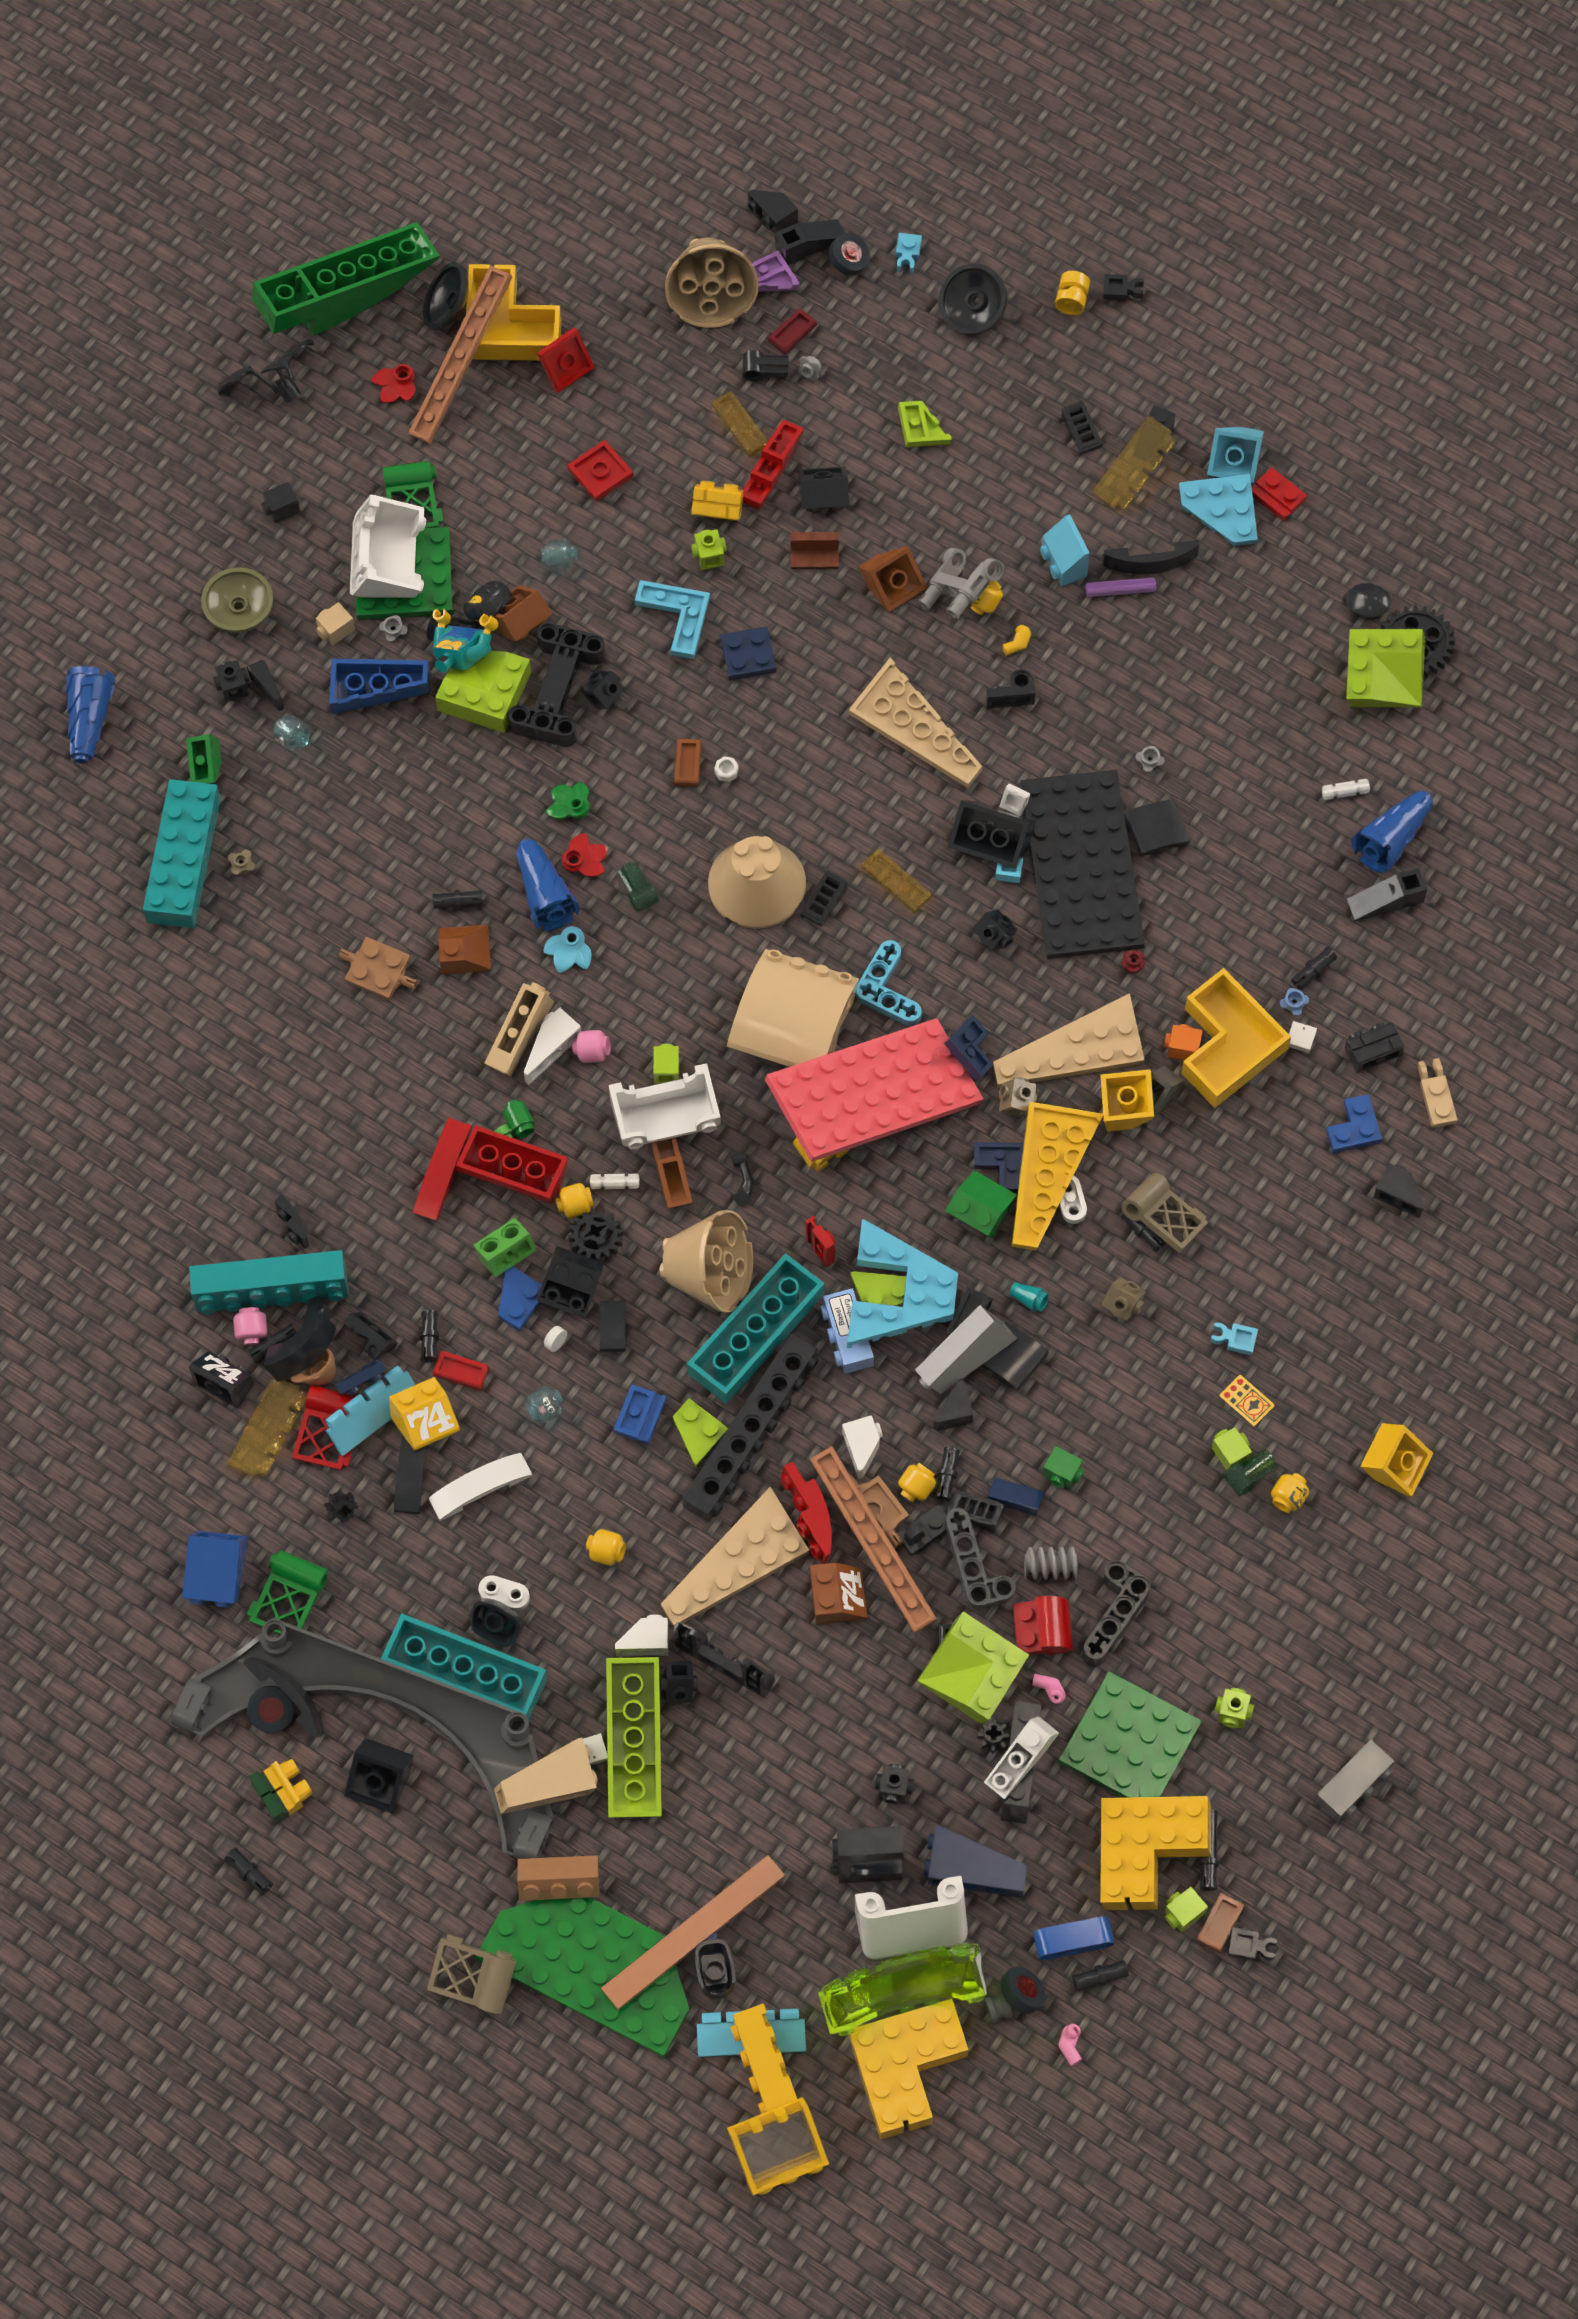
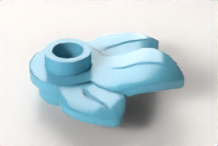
(568, 953)

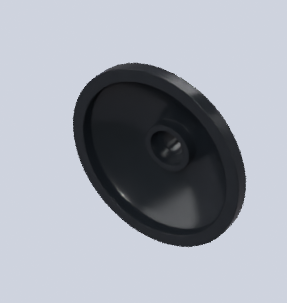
(446, 296)
(959, 296)

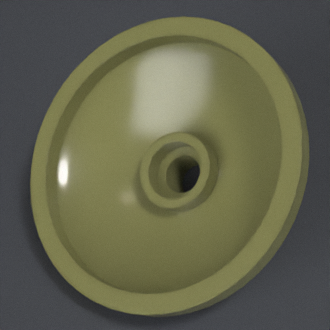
(237, 589)

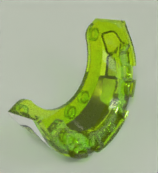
(903, 1983)

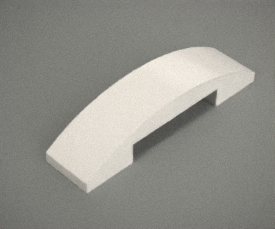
(479, 1483)

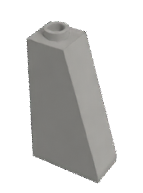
(964, 1350)

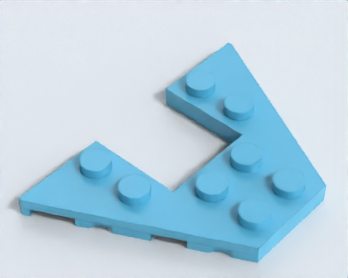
(927, 1295)

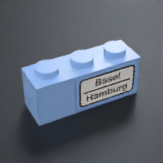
(837, 1311)

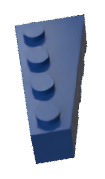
(375, 682)

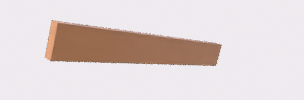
(460, 354)
(873, 1540)
(692, 1932)

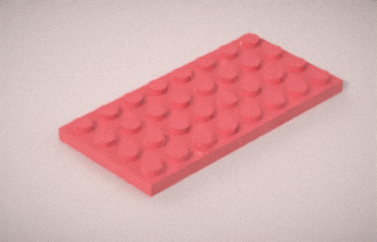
(873, 1090)

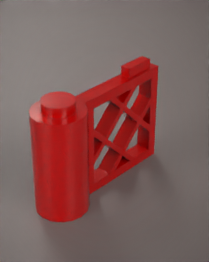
(321, 1404)

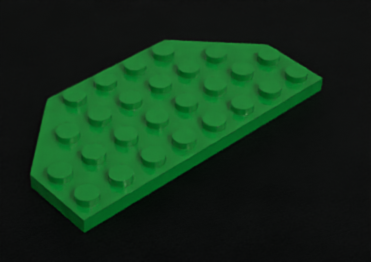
(574, 1950)

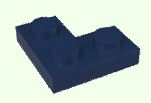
(964, 1047)
(1001, 1156)
(370, 1372)

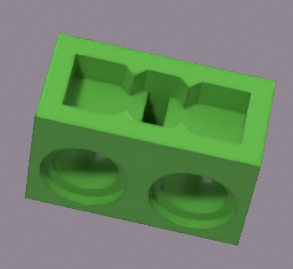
(505, 1247)

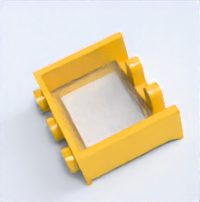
(778, 2146)

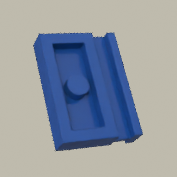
(640, 1414)

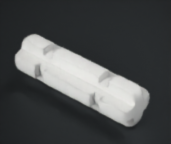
(1345, 789)
(614, 1181)

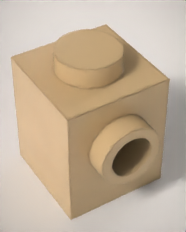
(334, 624)

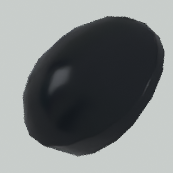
(1368, 601)

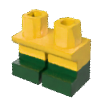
(277, 1792)

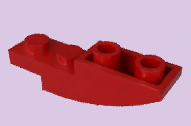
(814, 1518)

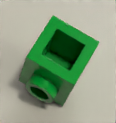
(1063, 1468)

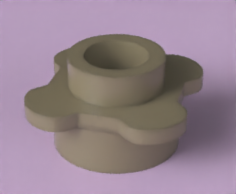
(241, 869)

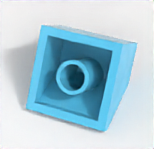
(1065, 552)

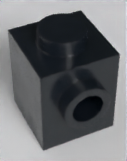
(280, 502)

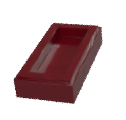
(792, 331)

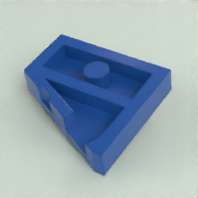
(518, 1298)

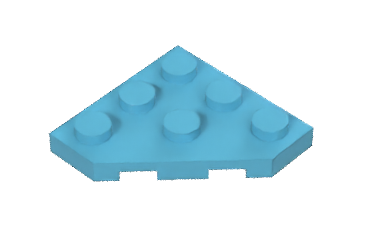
(1223, 506)

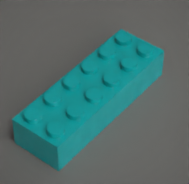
(181, 853)
(268, 1282)
(755, 1328)
(465, 1665)

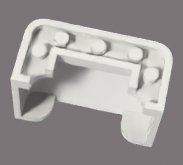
(385, 549)
(665, 1109)
(913, 1927)

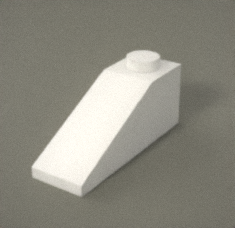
(551, 1042)

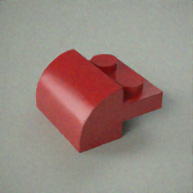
(1043, 1626)

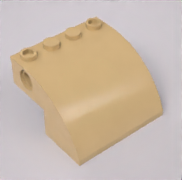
(791, 1009)

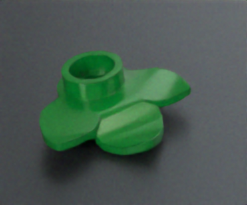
(569, 802)

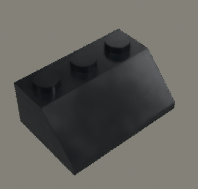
(991, 833)

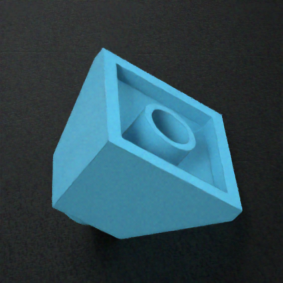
(1235, 452)

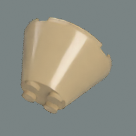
(711, 284)
(757, 883)
(711, 1261)

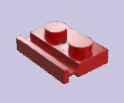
(1278, 494)
(822, 1241)

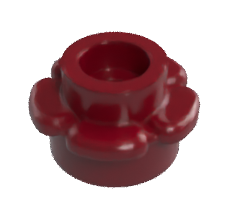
(1132, 967)

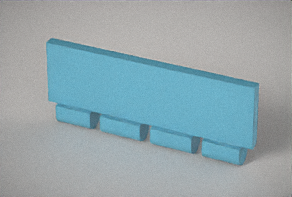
(369, 1415)
(717, 2039)

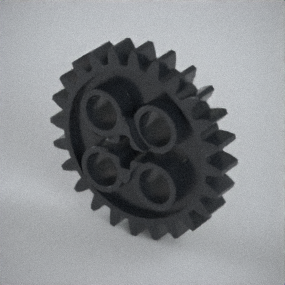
(1437, 650)

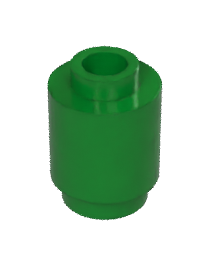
(519, 1118)

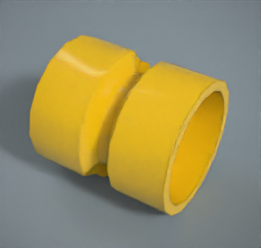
(1072, 293)

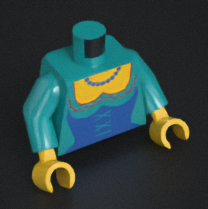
(460, 646)

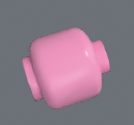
(591, 1046)
(250, 1325)

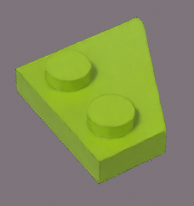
(920, 426)
(879, 1288)
(698, 1430)

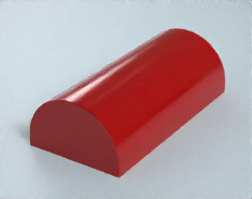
(513, 1164)

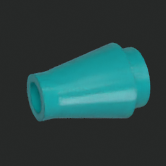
(1032, 1297)

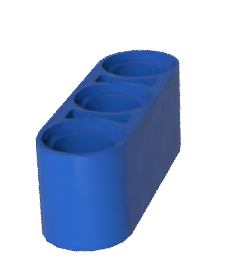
(1073, 1938)

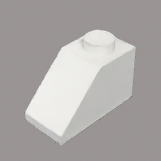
(862, 1441)
(645, 1638)

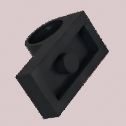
(1014, 695)
(968, 1303)

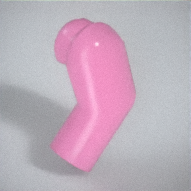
(1052, 1687)
(1068, 2042)

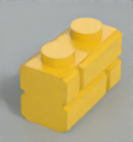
(717, 501)

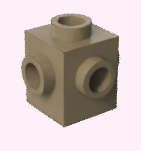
(1016, 1096)
(1124, 1299)

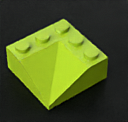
(1385, 668)
(485, 689)
(973, 1668)

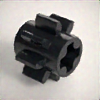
(341, 1505)
(986, 1736)

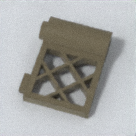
(1147, 1200)
(493, 1978)

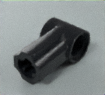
(758, 365)

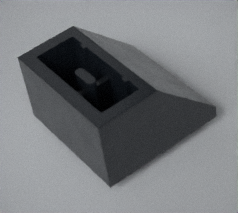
(570, 1281)

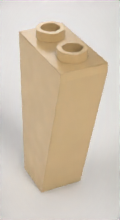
(519, 1028)
(550, 1780)

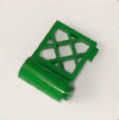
(413, 478)
(297, 1575)

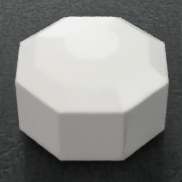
(726, 769)

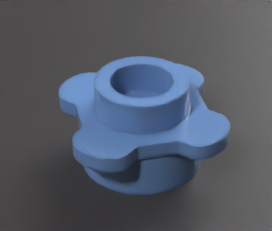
(1294, 994)

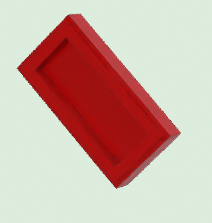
(461, 1370)

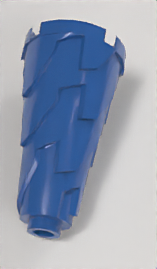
(87, 708)
(1389, 834)
(546, 891)

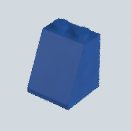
(214, 1567)

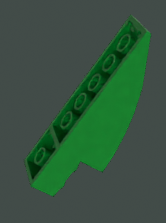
(343, 282)

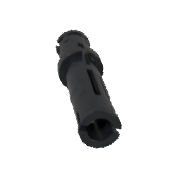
(1209, 1865)

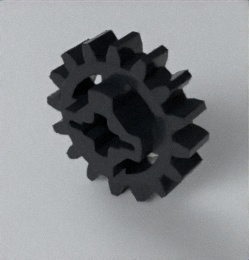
(588, 1243)

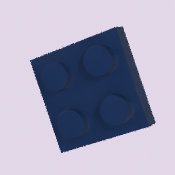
(748, 653)

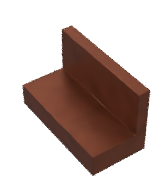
(814, 550)

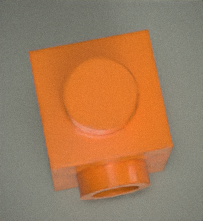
(1182, 1041)

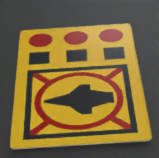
(1247, 1400)

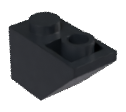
(773, 209)

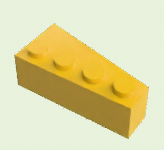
(763, 2058)

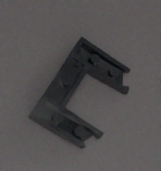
(744, 1673)

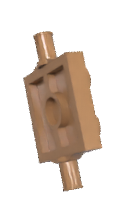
(378, 968)
(884, 1507)

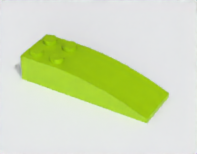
(633, 1737)

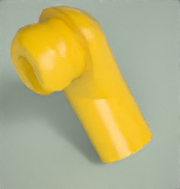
(1020, 640)

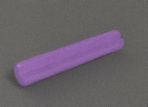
(1120, 587)

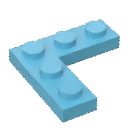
(689, 603)

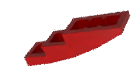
(772, 463)
(442, 1169)

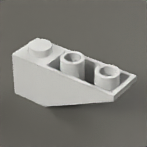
(1021, 1756)

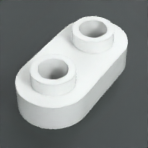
(1073, 1200)
(504, 1591)

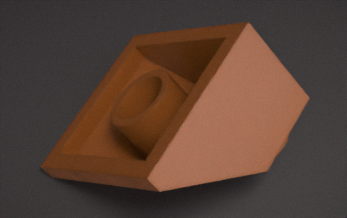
(893, 577)
(464, 949)

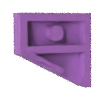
(775, 274)

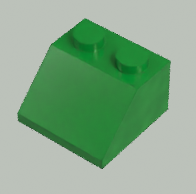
(981, 1203)

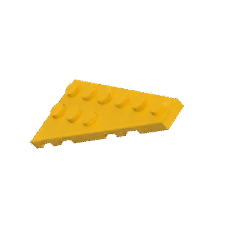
(1050, 1155)

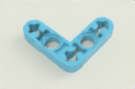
(877, 985)

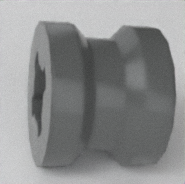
(997, 2008)

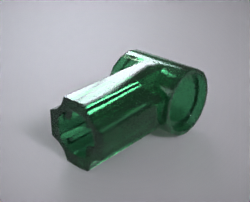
(640, 892)
(1244, 1475)

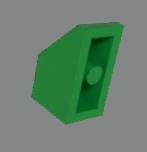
(204, 758)

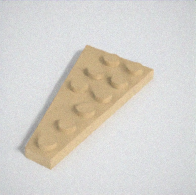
(906, 718)
(1087, 1045)
(749, 1552)

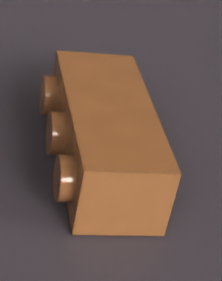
(558, 1878)

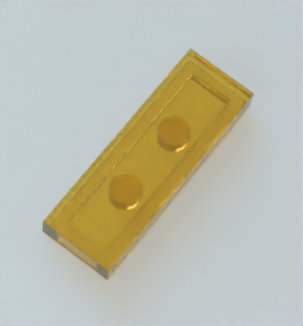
(739, 424)
(896, 881)

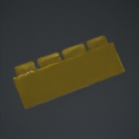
(1129, 465)
(262, 1431)

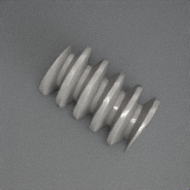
(1050, 1563)

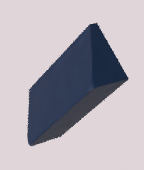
(1016, 1496)

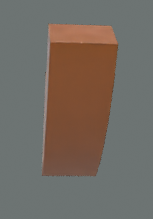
(671, 1173)

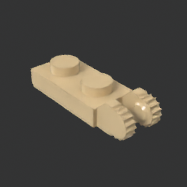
(1437, 1095)

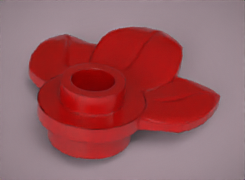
(393, 386)
(588, 857)

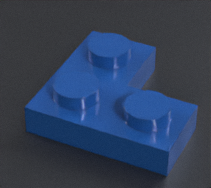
(1360, 1130)

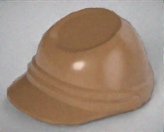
(320, 1372)

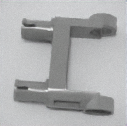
(964, 591)

